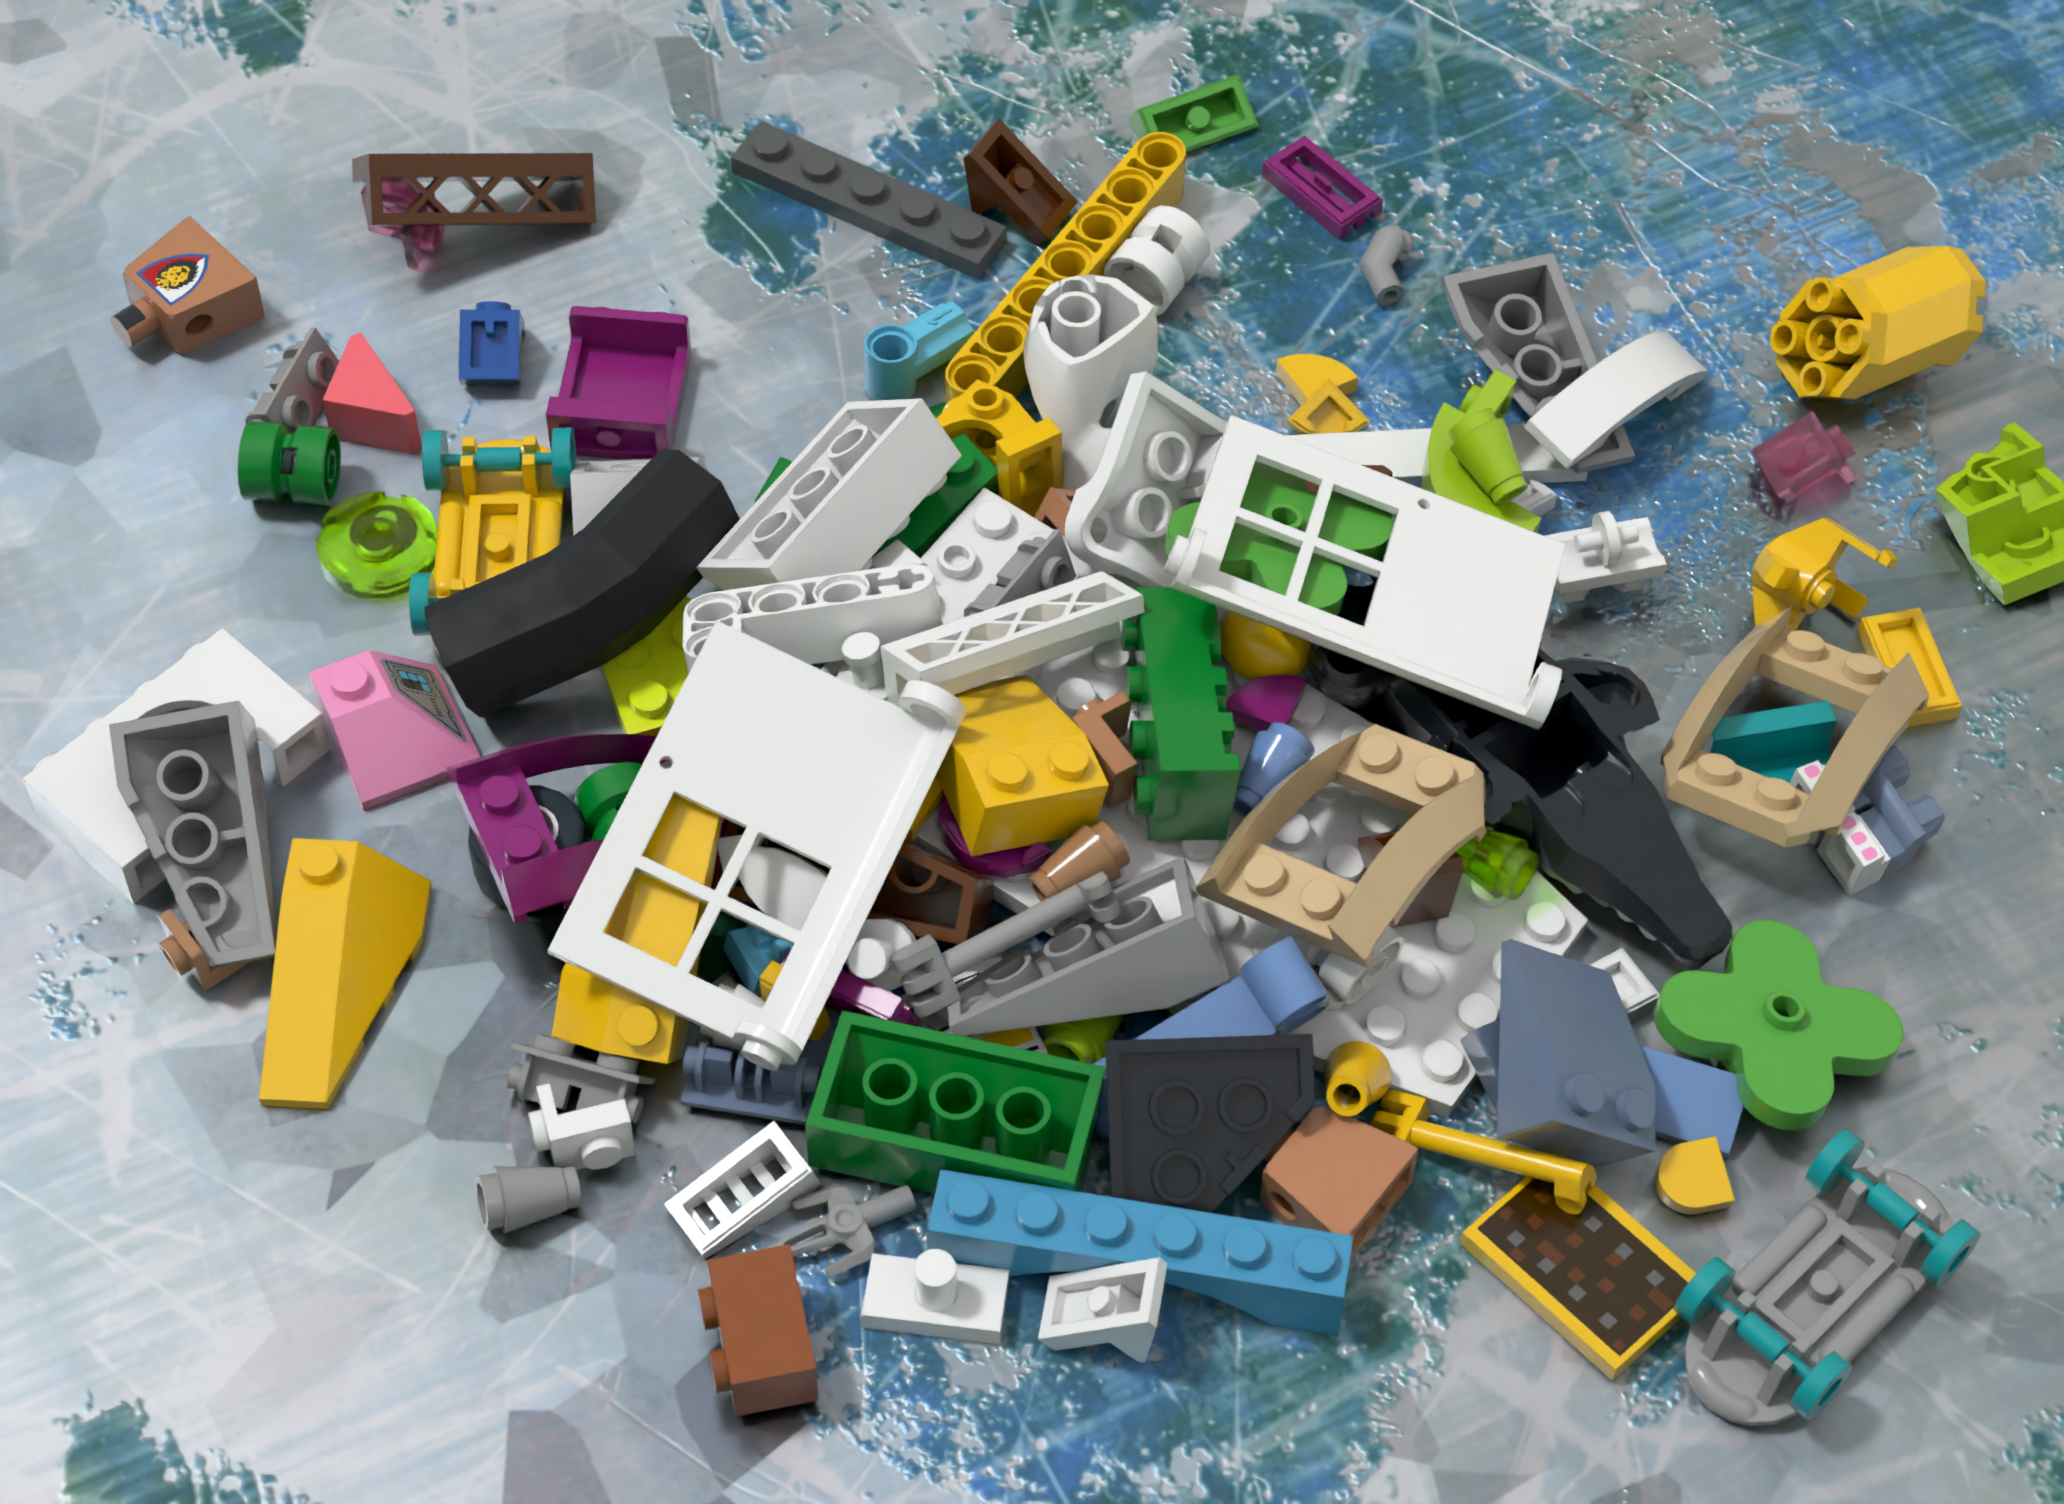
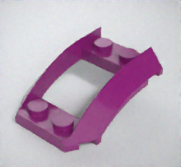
(512, 828)

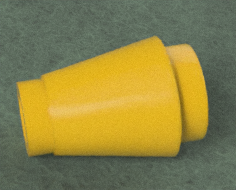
(1360, 1066)

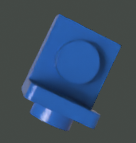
(490, 344)

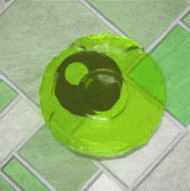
(376, 544)

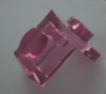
(416, 240)
(1804, 456)

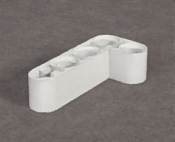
(819, 613)

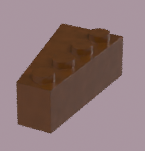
(920, 891)

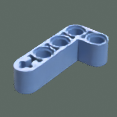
(1268, 998)

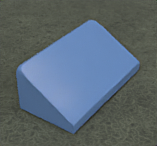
(1693, 1100)

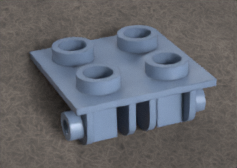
(732, 1084)

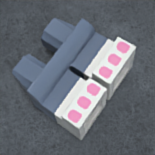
(1880, 827)

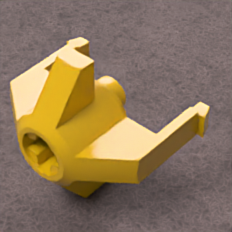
(1801, 572)

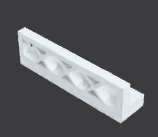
(1012, 636)

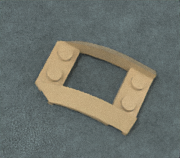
(1803, 661)
(1326, 909)

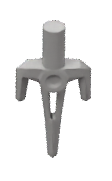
(847, 1223)

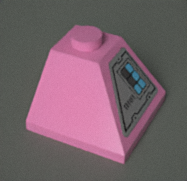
(390, 724)

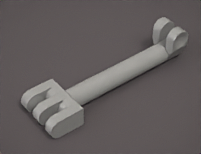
(940, 968)

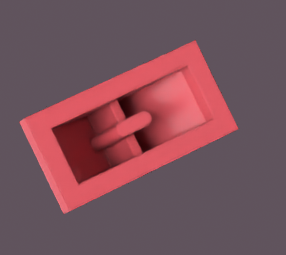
(368, 403)

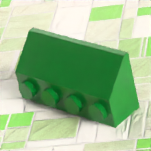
(925, 1100)

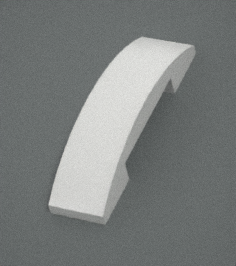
(1612, 394)

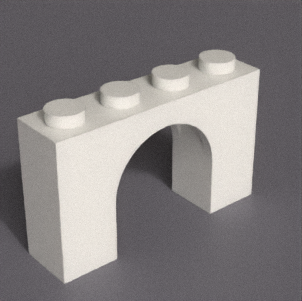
(78, 785)

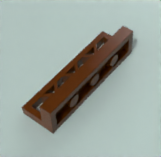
(468, 170)

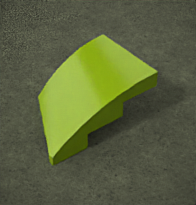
(2008, 516)

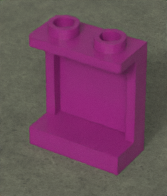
(622, 382)

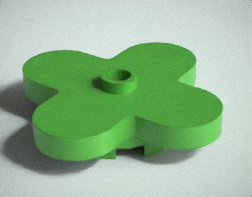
(1270, 560)
(1778, 1024)

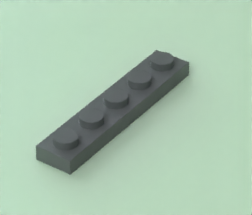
(869, 199)

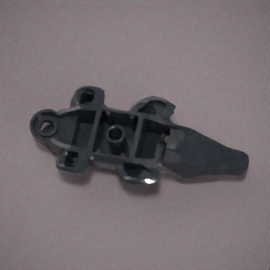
(1560, 785)

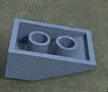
(1570, 1061)

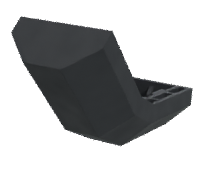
(587, 593)

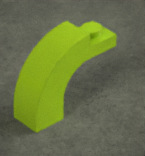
(1447, 475)

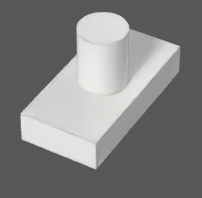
(935, 1297)

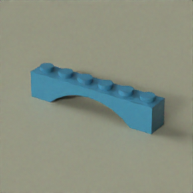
(1264, 1268)

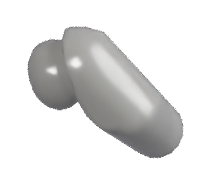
(1378, 262)

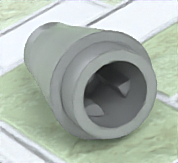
(523, 1195)

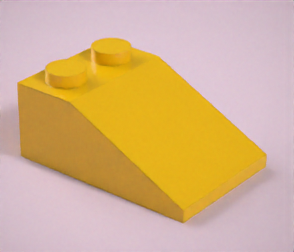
(1019, 769)

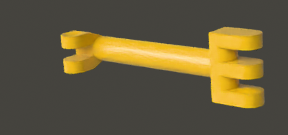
(1407, 1118)

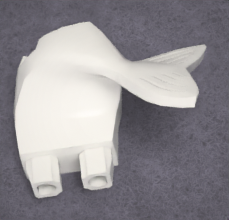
(1079, 358)

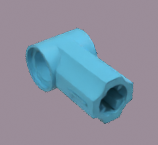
(902, 354)

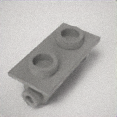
(298, 384)
(1030, 570)
(601, 1081)

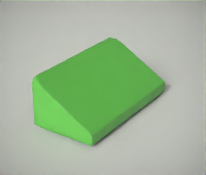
(1199, 115)

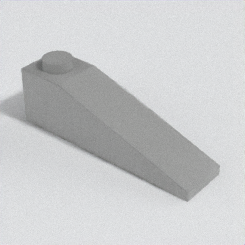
(1529, 329)
(204, 818)
(1139, 962)

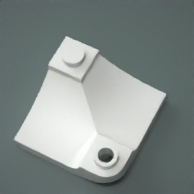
(1149, 469)

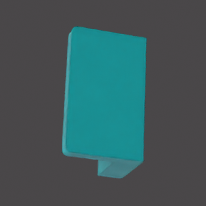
(1776, 739)

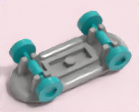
(1818, 1292)

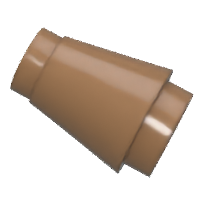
(1080, 857)

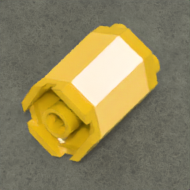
(1879, 322)

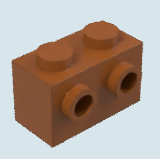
(761, 1331)

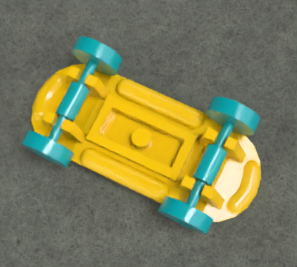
(494, 513)

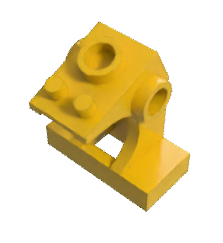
(1021, 450)

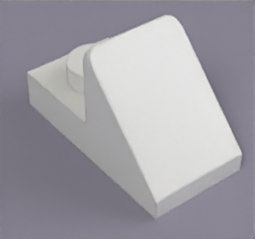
(1105, 1306)

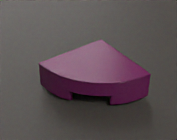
(1266, 701)

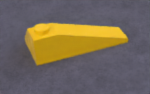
(656, 922)
(339, 948)

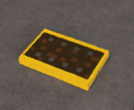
(1584, 1273)

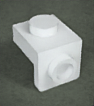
(583, 1137)

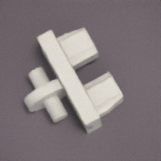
(1607, 555)

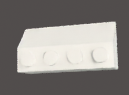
(838, 497)

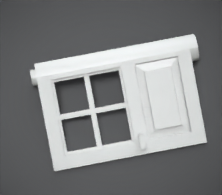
(1452, 600)
(787, 761)

